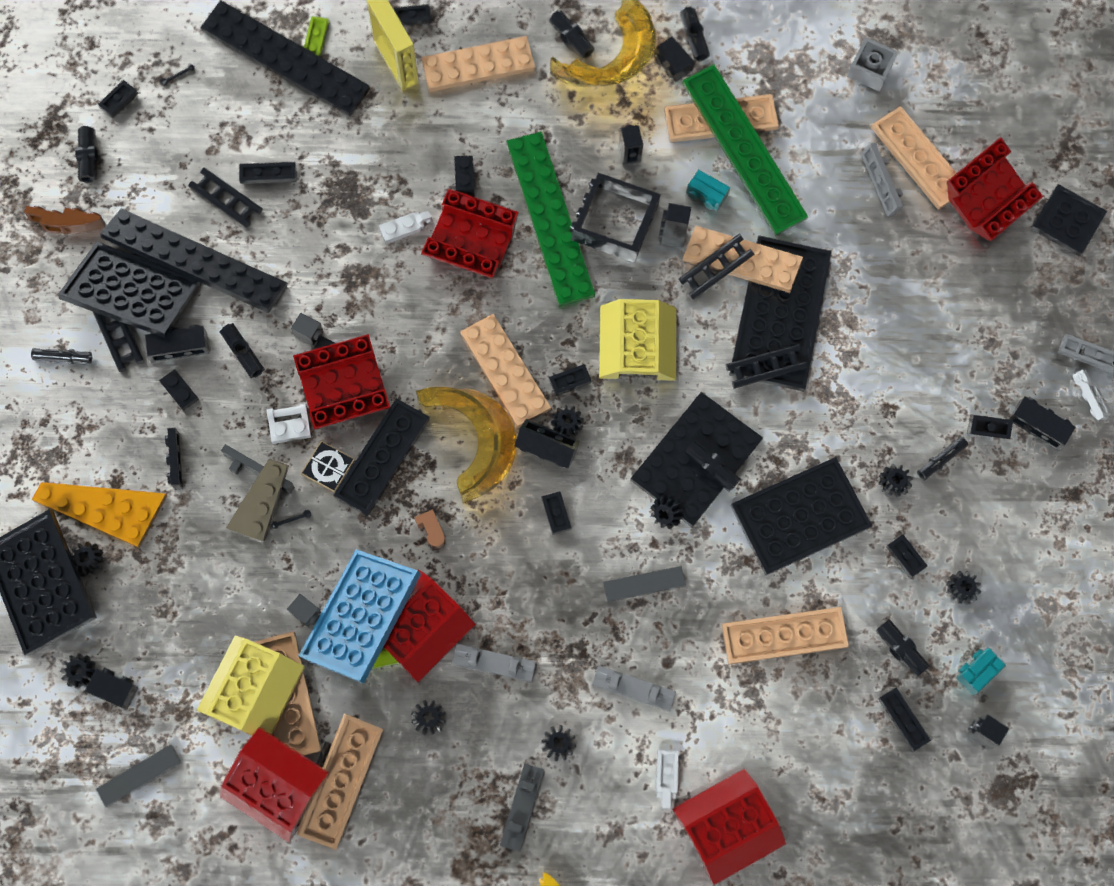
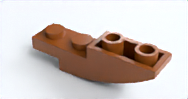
(69, 222)

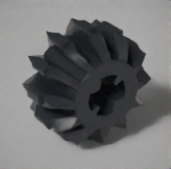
(572, 426)
(900, 475)
(667, 519)
(94, 555)
(962, 594)
(70, 671)
(425, 712)
(566, 743)

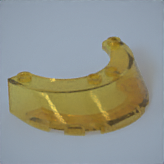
(635, 54)
(494, 434)

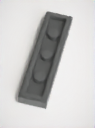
(644, 584)
(138, 775)

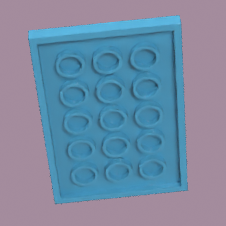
(359, 615)

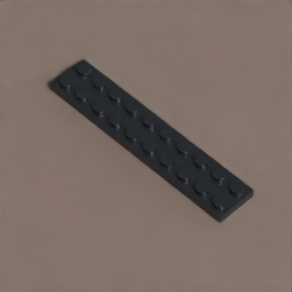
(285, 58)
(194, 260)

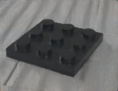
(1069, 220)

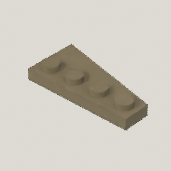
(259, 504)

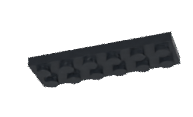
(381, 457)

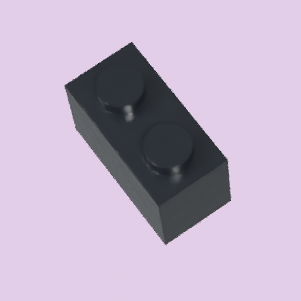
(673, 59)
(630, 144)
(464, 175)
(990, 426)
(111, 689)
(987, 732)

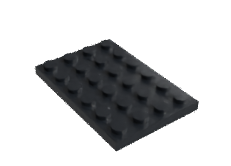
(129, 289)
(673, 473)
(801, 516)
(41, 584)

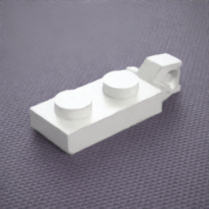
(404, 226)
(1092, 395)
(667, 777)

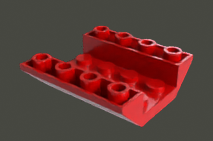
(990, 192)
(471, 234)
(341, 381)
(426, 628)
(272, 783)
(730, 826)

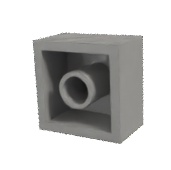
(872, 64)

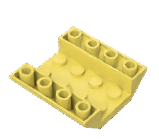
(637, 339)
(251, 687)

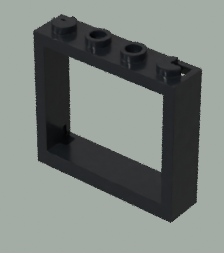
(607, 244)

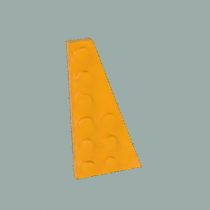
(112, 511)

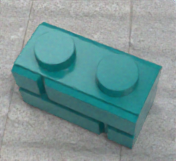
(707, 190)
(980, 670)

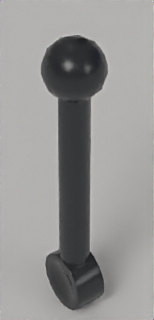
(163, 81)
(307, 514)

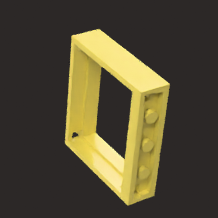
(393, 43)

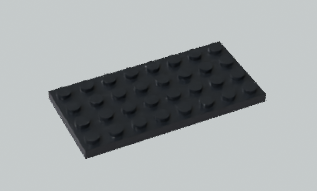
(783, 319)

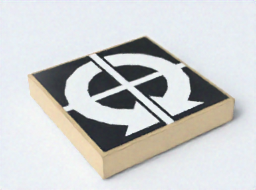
(328, 466)

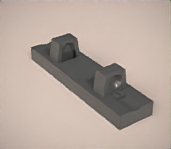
(240, 461)
(521, 807)

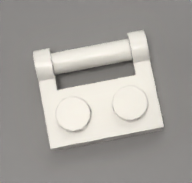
(289, 429)

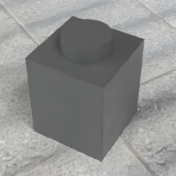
(307, 329)
(304, 610)

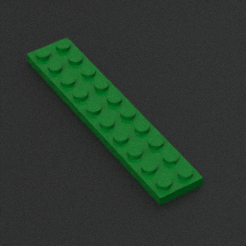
(745, 150)
(550, 219)

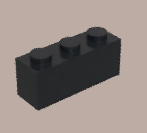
(674, 225)
(177, 344)
(1042, 423)
(546, 443)

